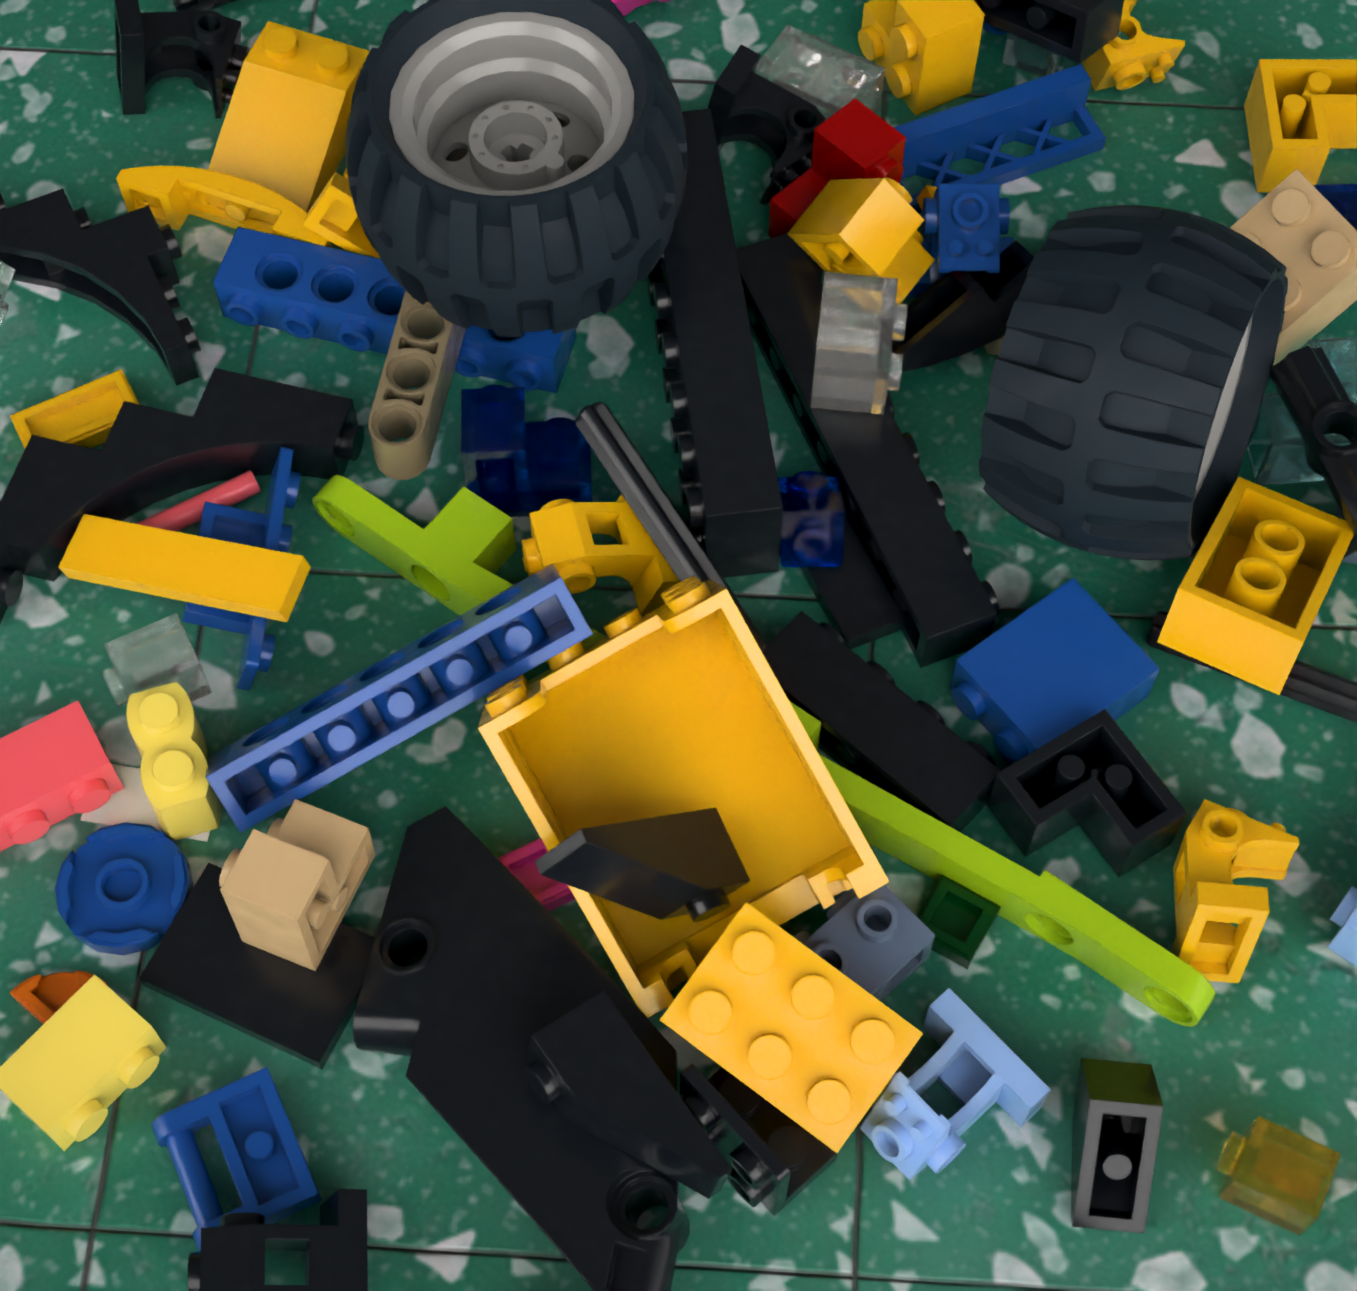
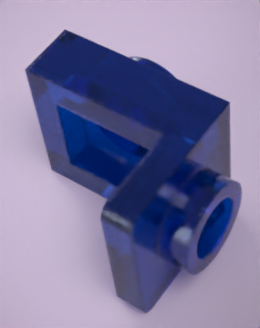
(811, 520)

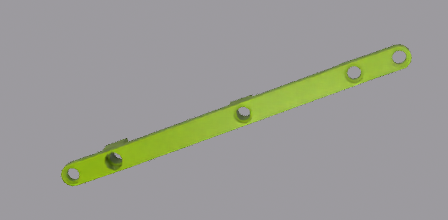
(457, 566)

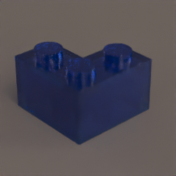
(520, 461)

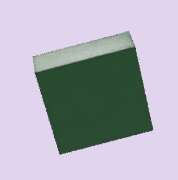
(958, 920)

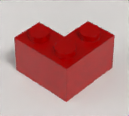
(845, 146)

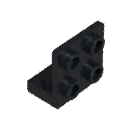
(763, 1146)

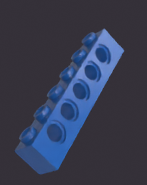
(353, 301)
(396, 698)

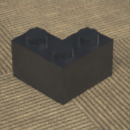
(1089, 781)

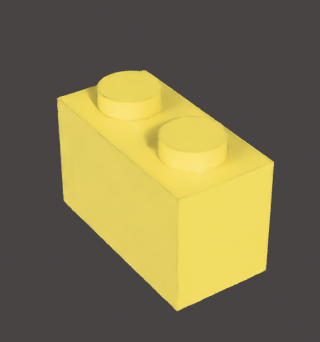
(81, 1063)

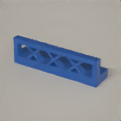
(985, 124)

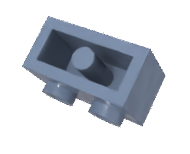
(872, 940)

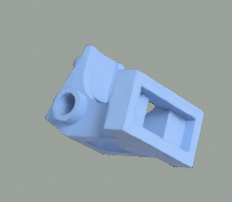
(973, 1069)

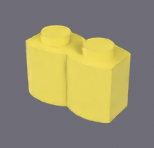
(173, 761)

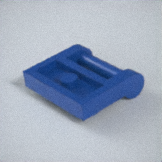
(256, 1146)

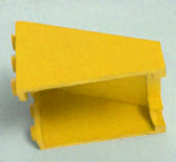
(668, 723)

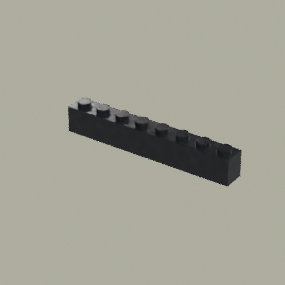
(877, 466)

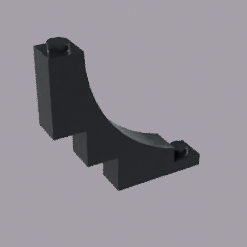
(163, 454)

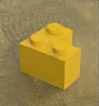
(924, 47)
(1299, 114)
(865, 231)

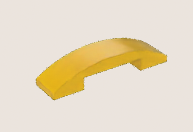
(213, 196)

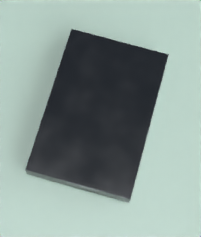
(252, 990)

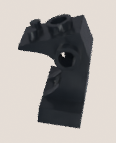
(175, 45)
(766, 115)
(335, 1250)

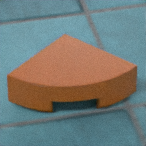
(48, 993)

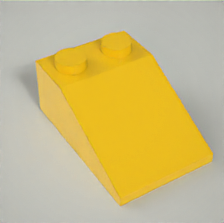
(290, 113)

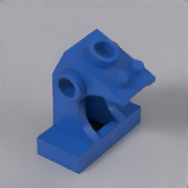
(963, 231)

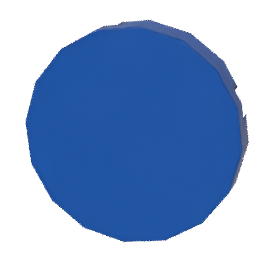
(123, 888)

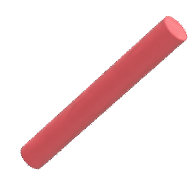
(190, 510)

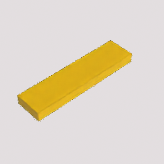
(185, 567)

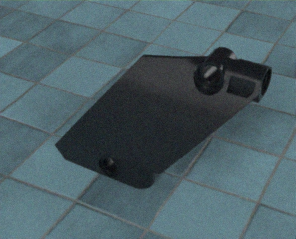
(466, 1018)

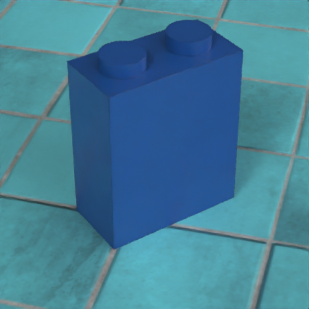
(1051, 672)

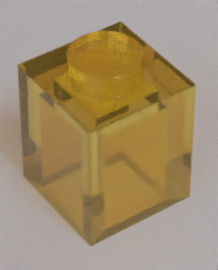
(1277, 1174)

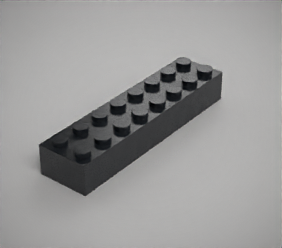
(714, 374)

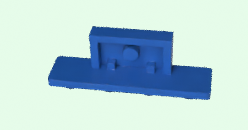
(258, 531)

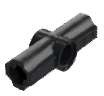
(1322, 408)

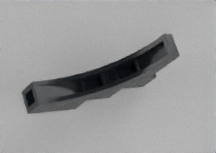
(114, 264)

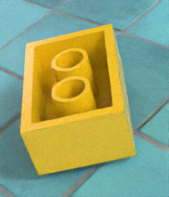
(1256, 585)
(791, 1027)

